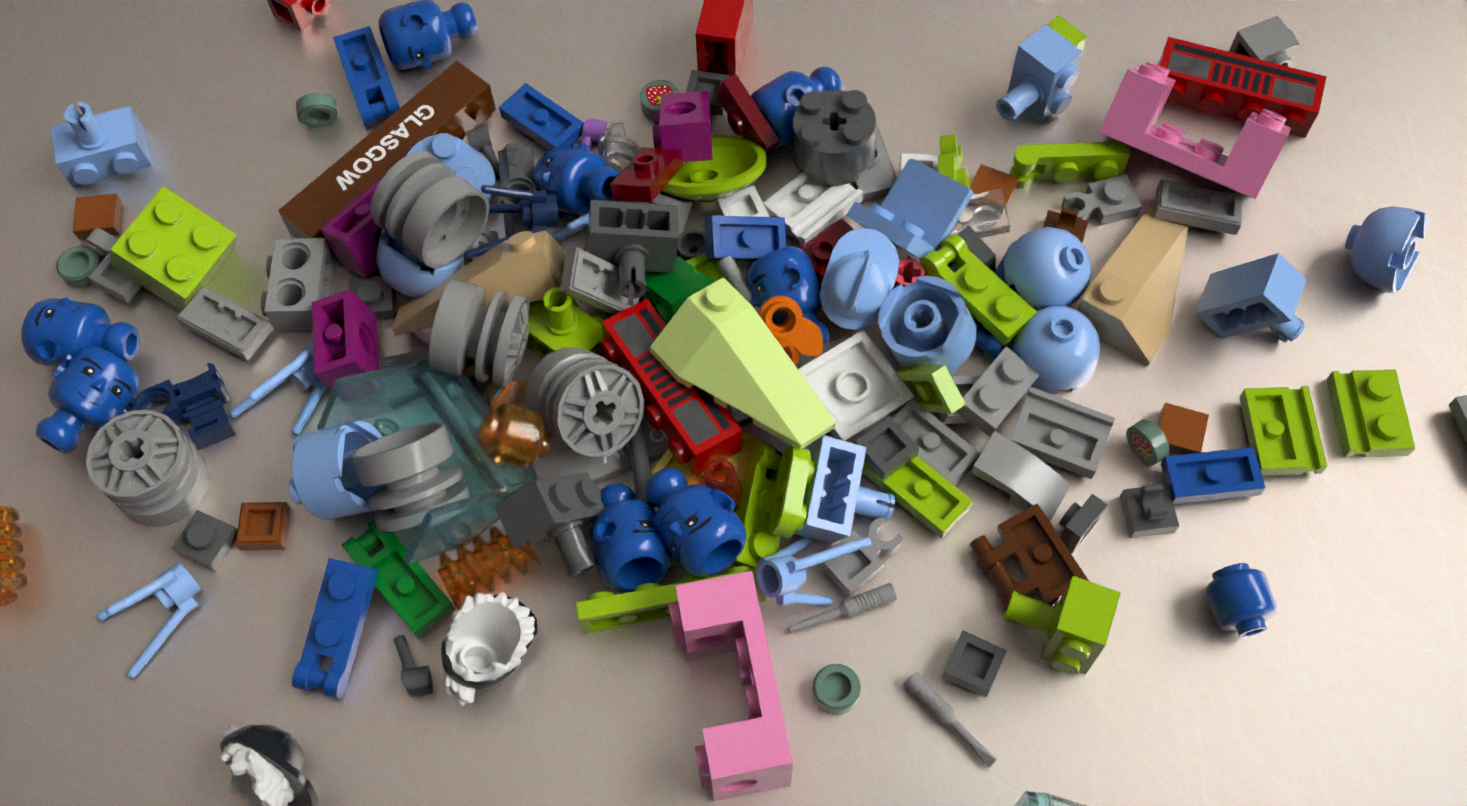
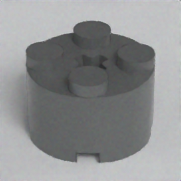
(834, 135)

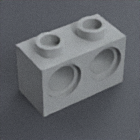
(299, 285)

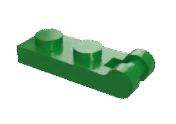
(402, 584)

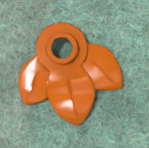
(796, 331)

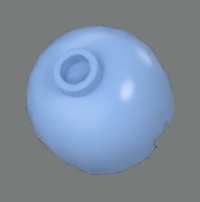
(1386, 246)
(1048, 267)
(408, 273)
(1059, 347)

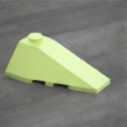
(733, 355)

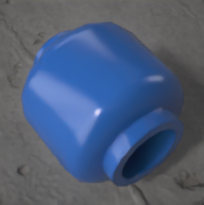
(1241, 599)

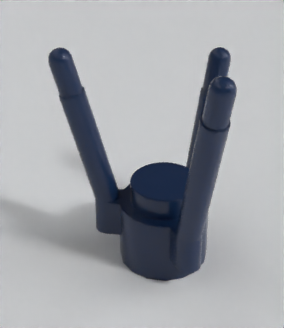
(535, 210)

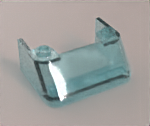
(417, 395)

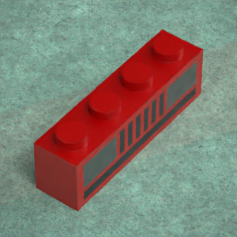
(1240, 85)
(689, 417)

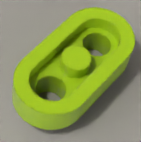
(793, 476)

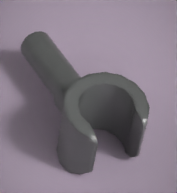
(480, 140)
(416, 680)

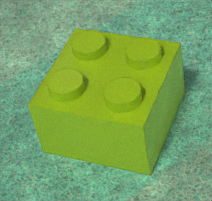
(172, 248)

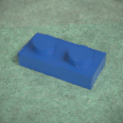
(541, 118)
(743, 236)
(1213, 475)

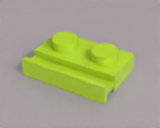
(1370, 413)
(1283, 430)

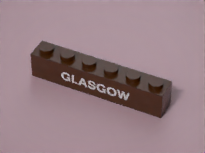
(448, 105)

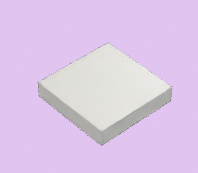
(856, 386)

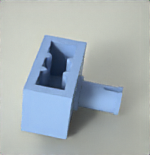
(1041, 77)
(99, 144)
(1254, 298)
(836, 491)

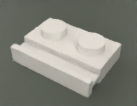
(811, 206)

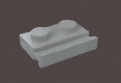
(1062, 432)

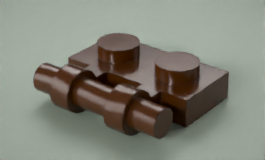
(1037, 550)

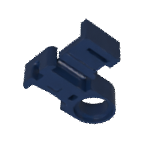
(200, 402)

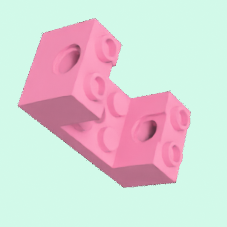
(1134, 120)
(720, 619)

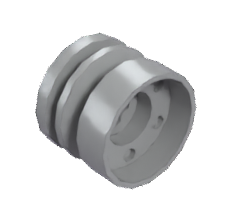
(429, 209)
(470, 331)
(585, 400)
(147, 468)
(410, 475)

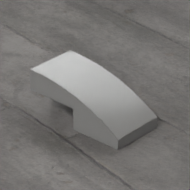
(1020, 475)

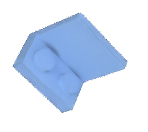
(916, 210)

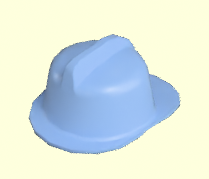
(859, 278)

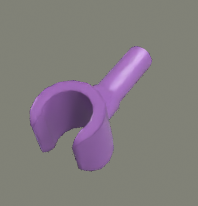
(592, 131)

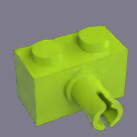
(561, 323)
(1073, 627)

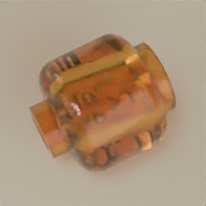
(514, 435)

